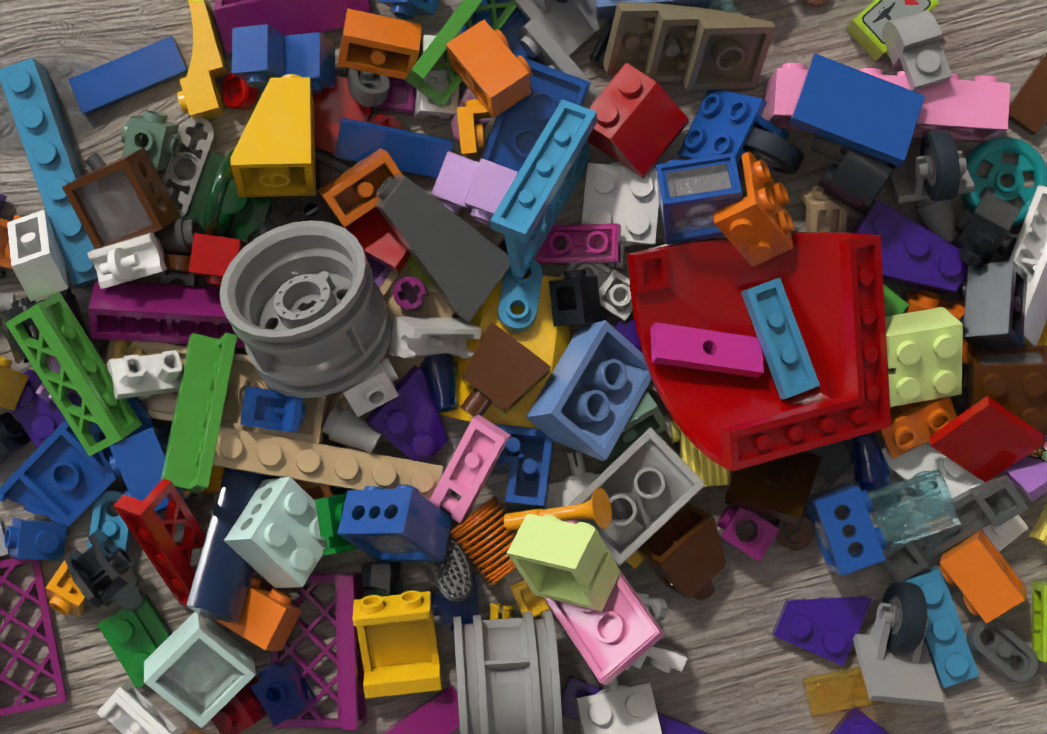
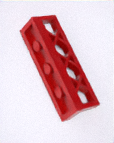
(157, 535)

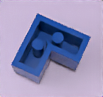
(265, 53)
(529, 464)

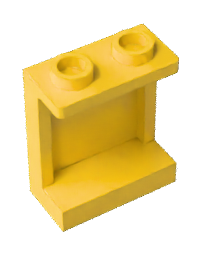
(398, 644)

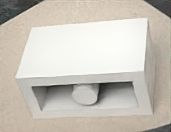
(36, 256)

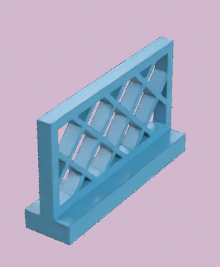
(544, 184)

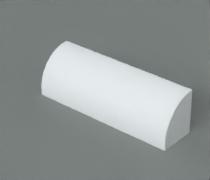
(1031, 257)

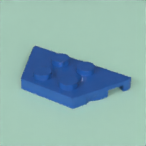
(61, 476)

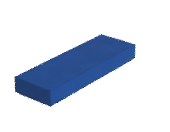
(128, 76)
(408, 150)

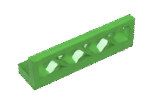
(437, 48)
(80, 370)
(198, 412)

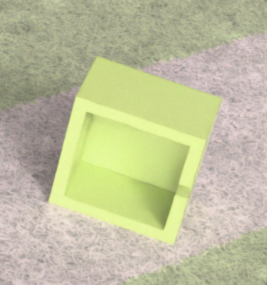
(924, 356)
(564, 561)

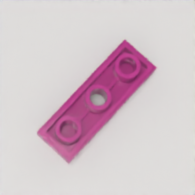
(584, 244)
(706, 350)

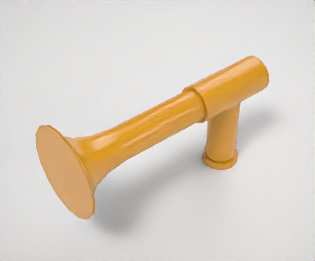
(595, 509)

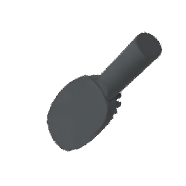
(453, 574)

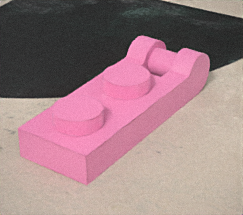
(469, 467)

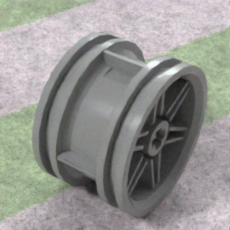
(307, 308)
(508, 675)

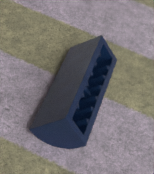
(221, 573)

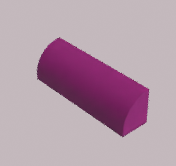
(285, 16)
(157, 313)

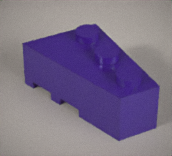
(911, 252)

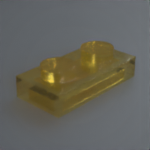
(836, 692)

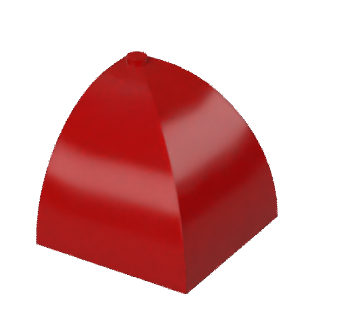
(840, 312)

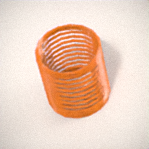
(466, 535)

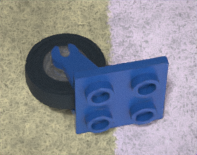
(735, 125)

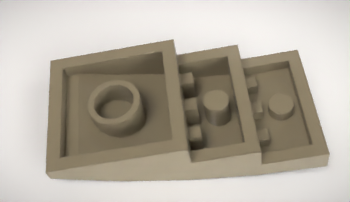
(688, 45)

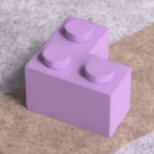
(472, 186)

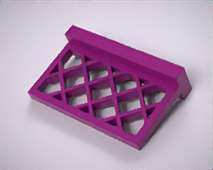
(49, 638)
(350, 671)

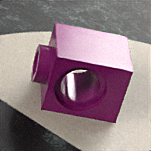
(758, 543)

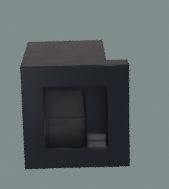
(575, 299)

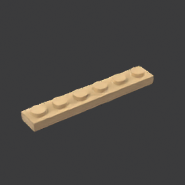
(320, 463)

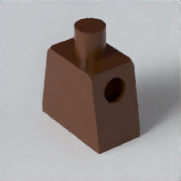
(500, 373)
(686, 553)

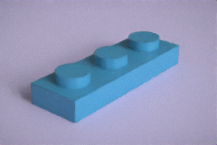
(780, 338)
(944, 632)

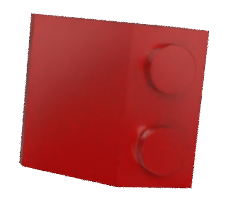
(635, 120)

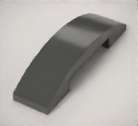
(977, 508)

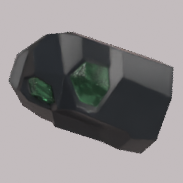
(382, 578)

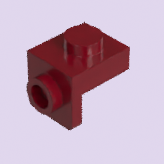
(240, 711)

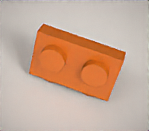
(760, 221)

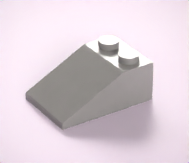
(644, 492)

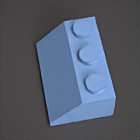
(592, 391)

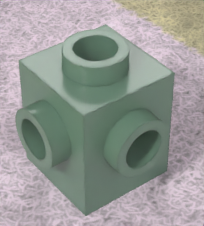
(153, 134)

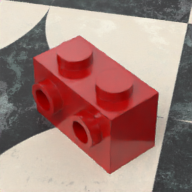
(212, 256)

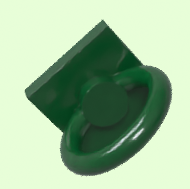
(219, 206)

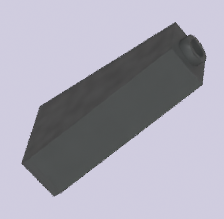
(447, 249)

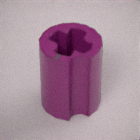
(410, 293)

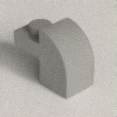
(917, 47)

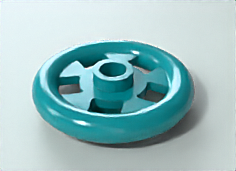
(991, 152)

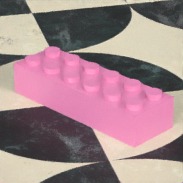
(963, 107)

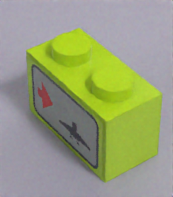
(870, 22)

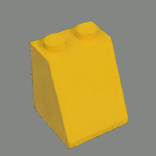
(278, 143)

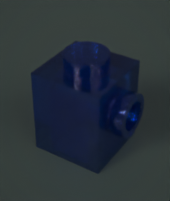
(466, 609)
(283, 691)

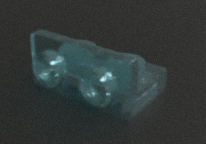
(914, 508)

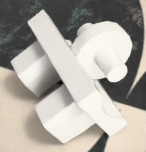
(128, 260)
(145, 375)

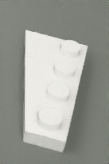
(959, 481)

